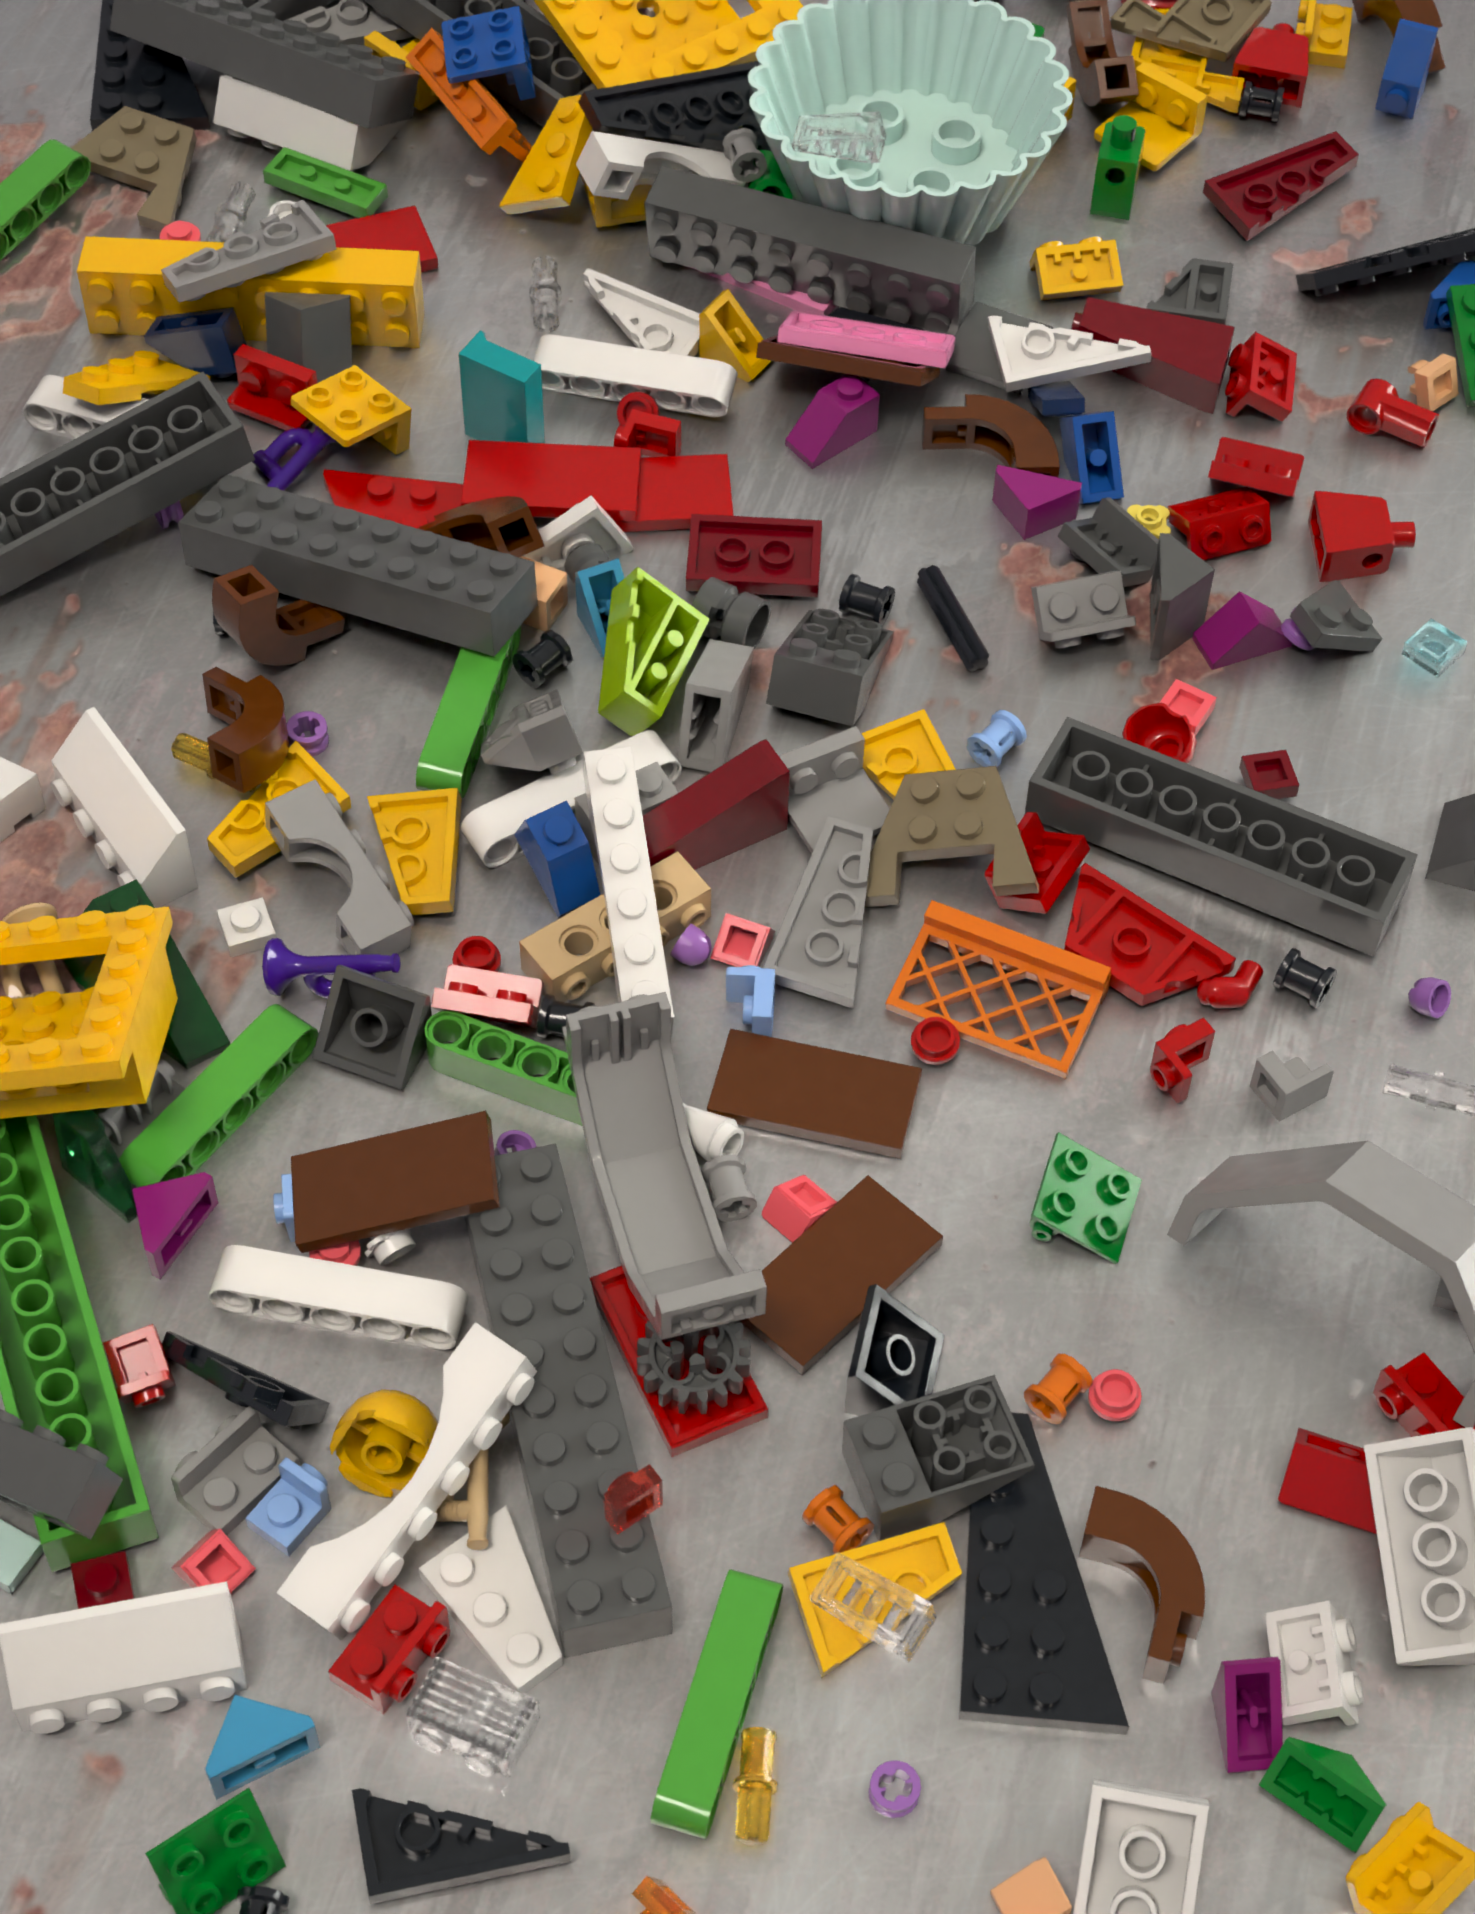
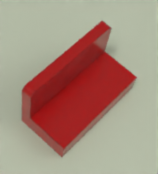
(1329, 1480)

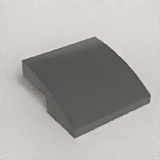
(974, 349)

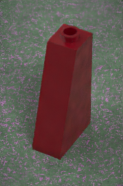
(1185, 352)
(722, 810)

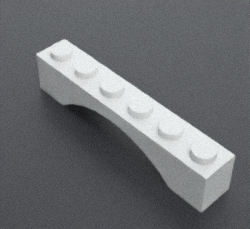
(625, 873)
(344, 1574)

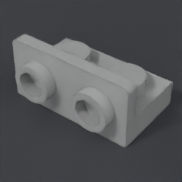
(1081, 608)
(230, 1472)

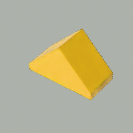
(730, 336)

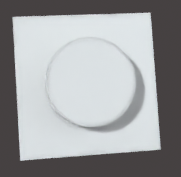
(246, 926)

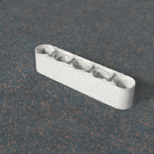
(616, 370)
(66, 415)
(493, 825)
(339, 1297)

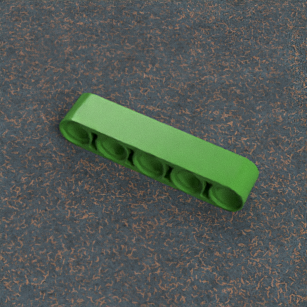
(38, 190)
(464, 718)
(511, 1073)
(220, 1098)
(716, 1704)

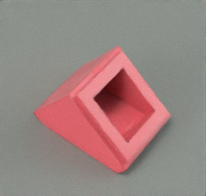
(741, 942)
(796, 1206)
(214, 1561)

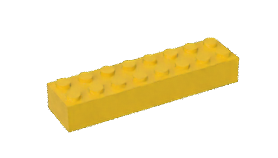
(127, 290)

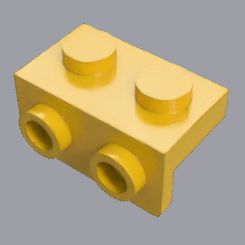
(1410, 1869)

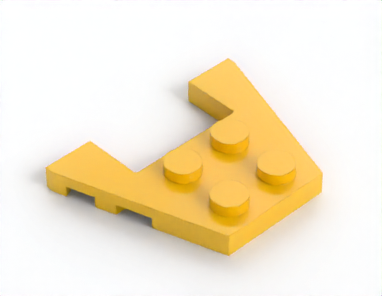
(1190, 68)

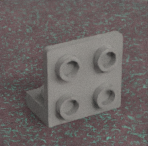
(831, 781)

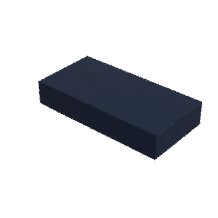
(1057, 399)

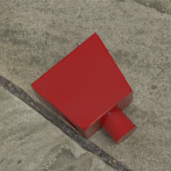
(1274, 60)
(1354, 535)

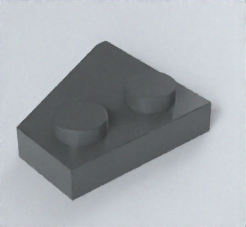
(1198, 292)
(1335, 620)

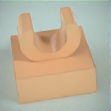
(1434, 381)

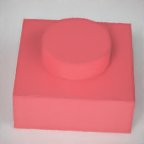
(1190, 702)

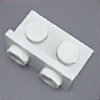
(1315, 1663)

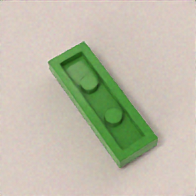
(325, 183)

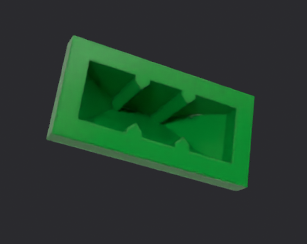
(1325, 1790)

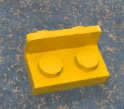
(1327, 32)
(1077, 268)

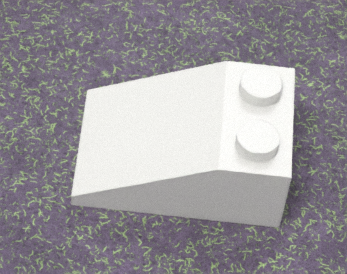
(1140, 1851)

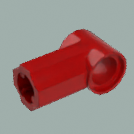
(1380, 408)

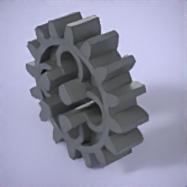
(701, 1385)

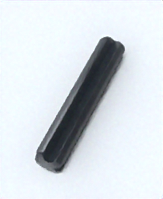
(953, 618)

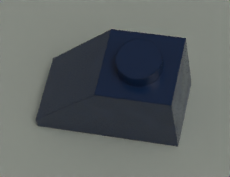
(199, 340)

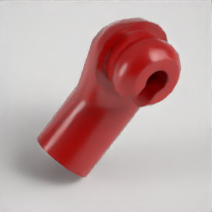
(1231, 991)

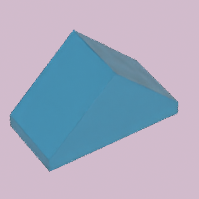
(594, 598)
(257, 1742)

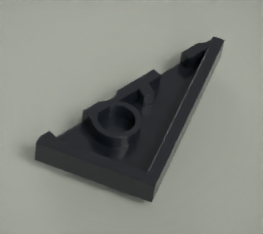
(246, 1385)
(424, 1850)

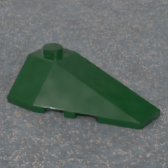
(194, 1029)

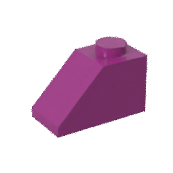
(835, 420)

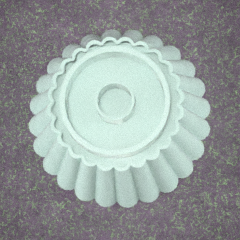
(961, 101)

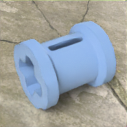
(996, 739)

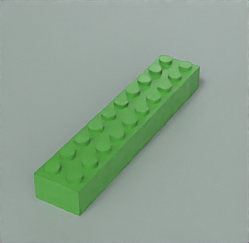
(52, 1346)

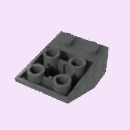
(828, 666)
(933, 1455)

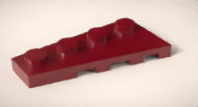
(1276, 185)

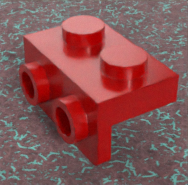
(1053, 860)

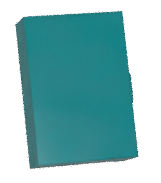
(500, 393)

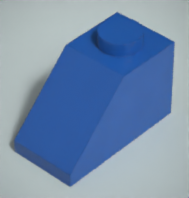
(1406, 68)
(1092, 455)
(559, 857)

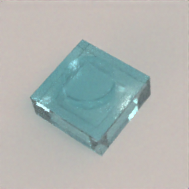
(1434, 647)

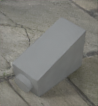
(714, 704)

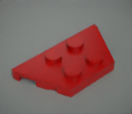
(392, 498)
(1142, 945)

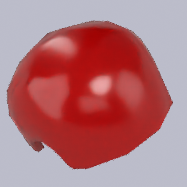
(1162, 731)

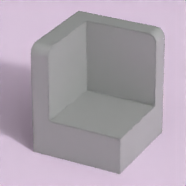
(1288, 1085)

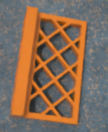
(468, 101)
(1024, 959)

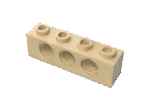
(554, 949)

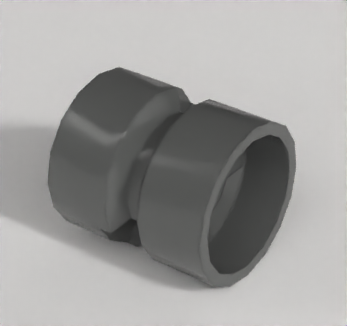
(732, 616)

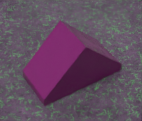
(1035, 500)
(1239, 632)
(172, 1215)
(1249, 1712)

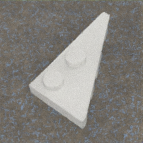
(644, 317)
(1050, 355)
(579, 526)

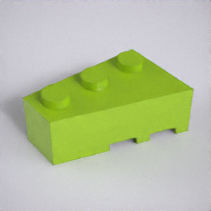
(645, 650)

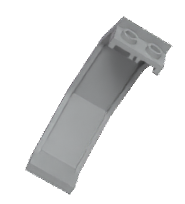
(650, 1170)
(1369, 1189)

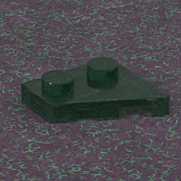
(92, 1160)

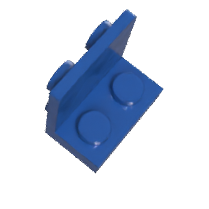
(489, 46)

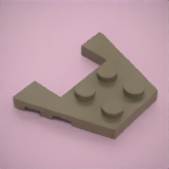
(1195, 26)
(146, 155)
(949, 818)

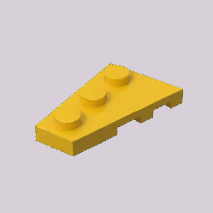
(550, 168)
(125, 379)
(903, 748)
(242, 836)
(421, 845)
(915, 1560)

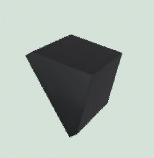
(892, 1355)

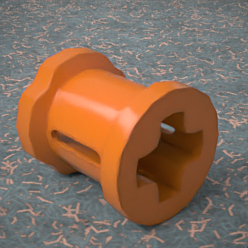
(1058, 1388)
(828, 1511)

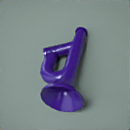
(310, 444)
(283, 966)

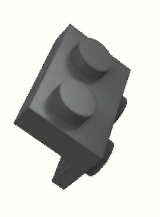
(1112, 543)

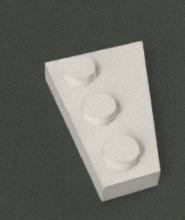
(497, 1603)

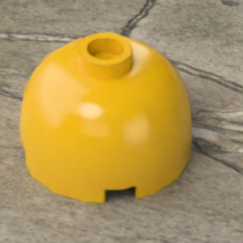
(383, 1440)

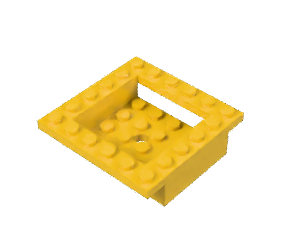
(684, 37)
(93, 1043)

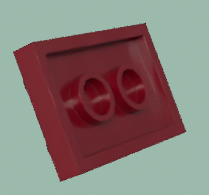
(755, 554)

